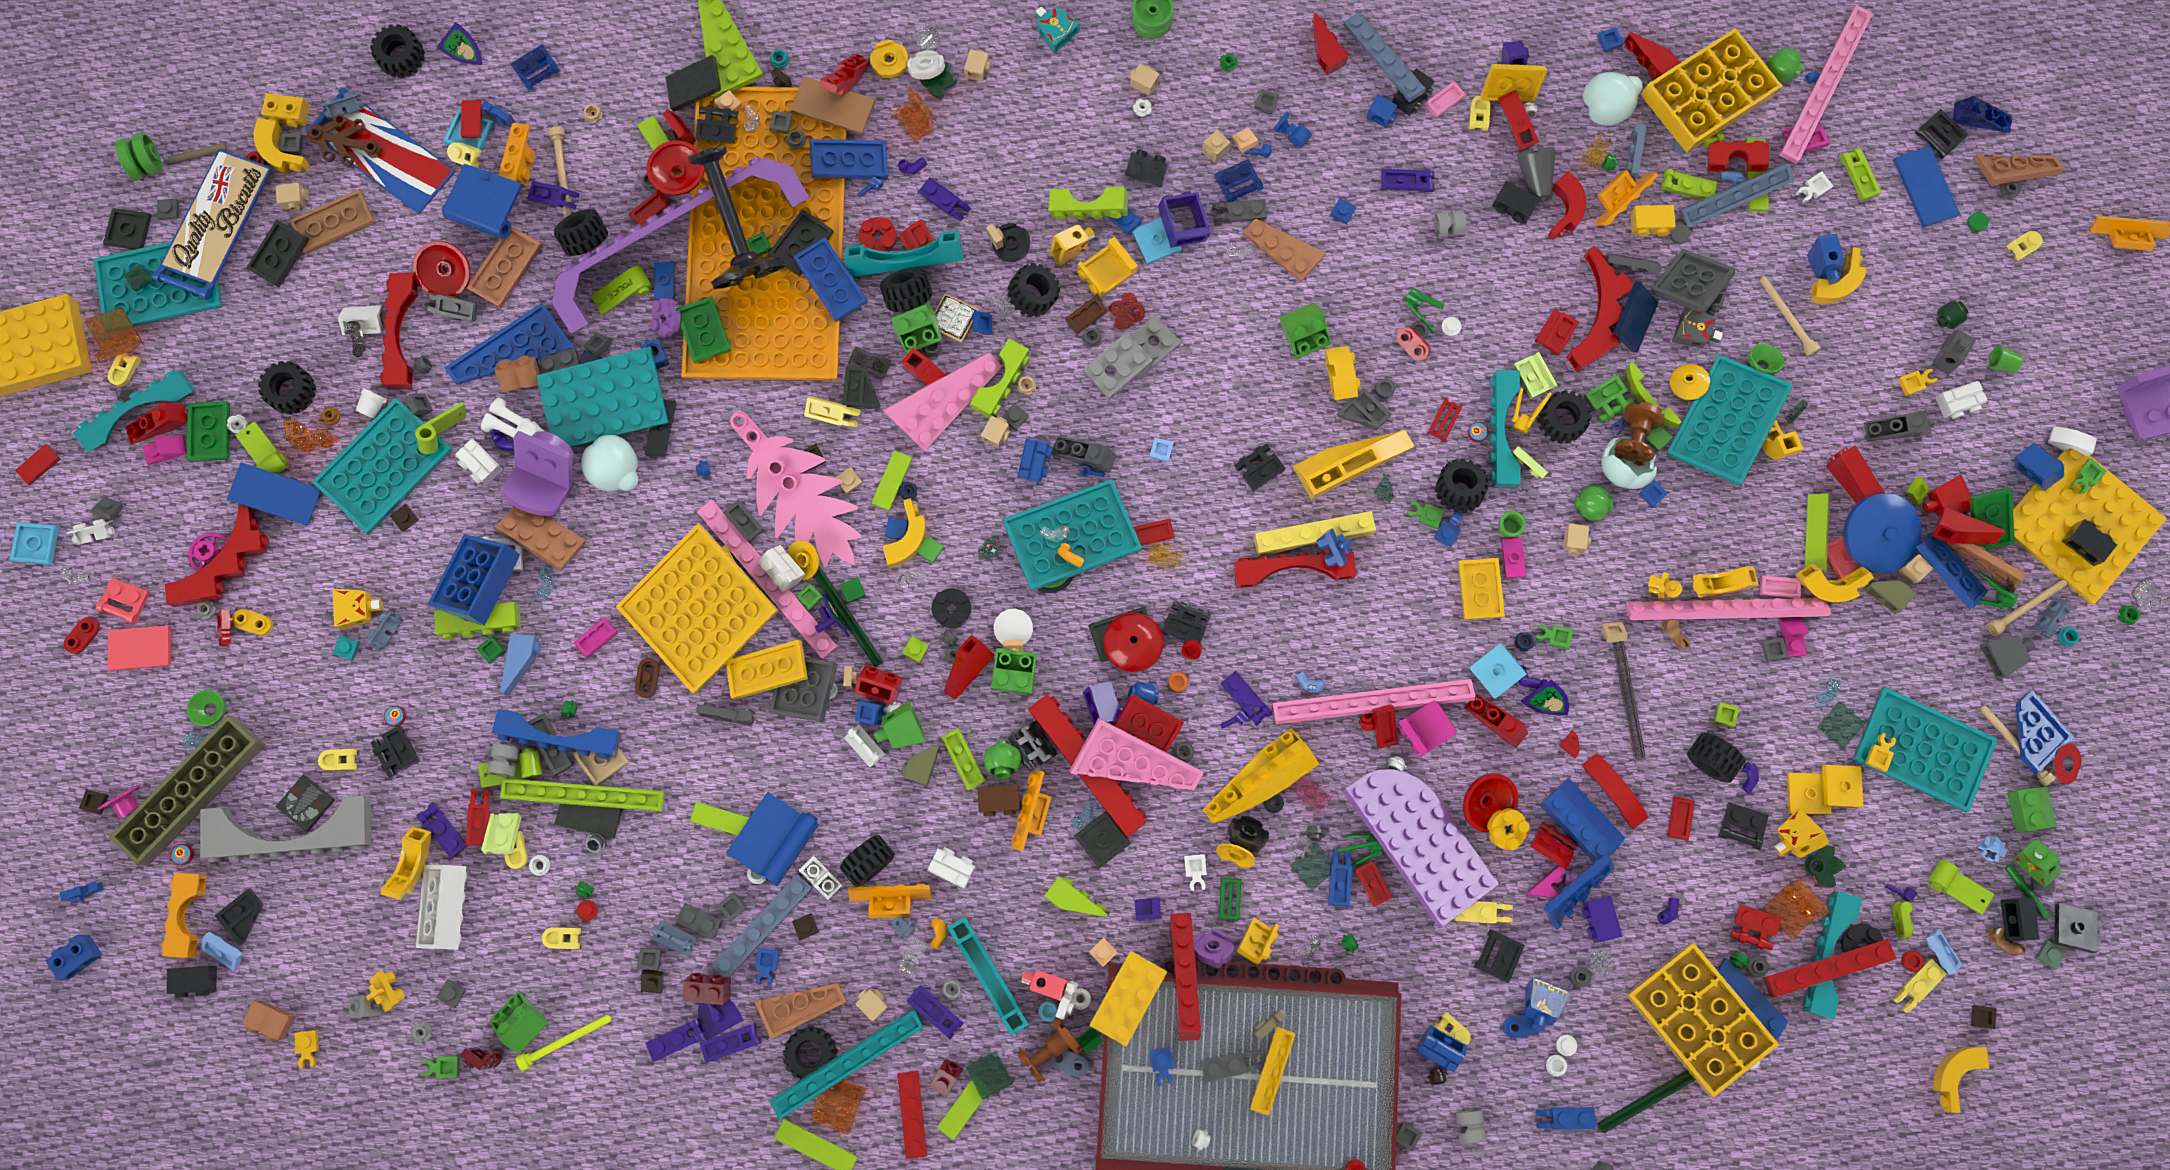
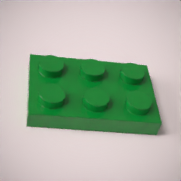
(703, 330)
(208, 431)
(1997, 510)

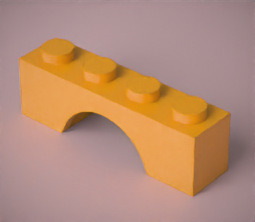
(178, 939)

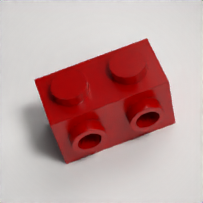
(878, 684)

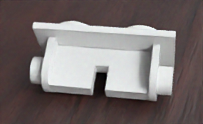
(83, 533)
(864, 745)

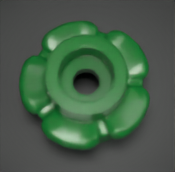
(1228, 66)
(1610, 162)
(2132, 611)
(569, 709)
(584, 890)
(1349, 943)
(1739, 960)

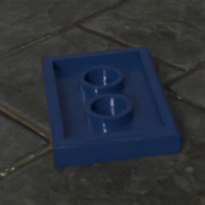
(1636, 317)

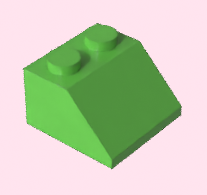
(2032, 809)

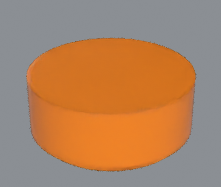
(1178, 682)

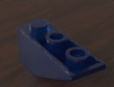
(1980, 114)

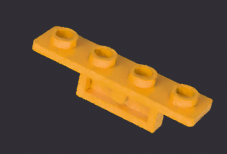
(517, 155)
(1620, 193)
(2131, 232)
(1033, 811)
(889, 900)

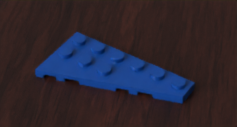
(530, 335)

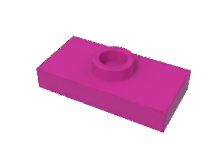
(1513, 558)
(595, 637)

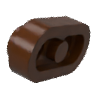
(647, 678)

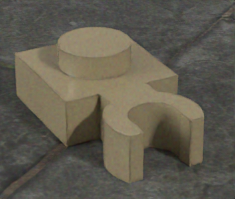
(1265, 1027)

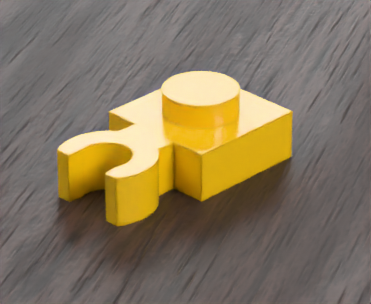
(1915, 382)
(1879, 755)
(306, 1044)

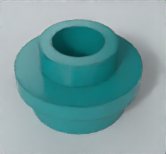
(776, 54)
(2074, 636)

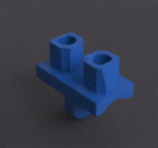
(1337, 555)

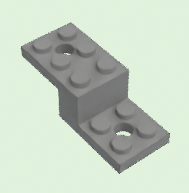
(1131, 357)

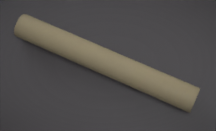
(196, 153)

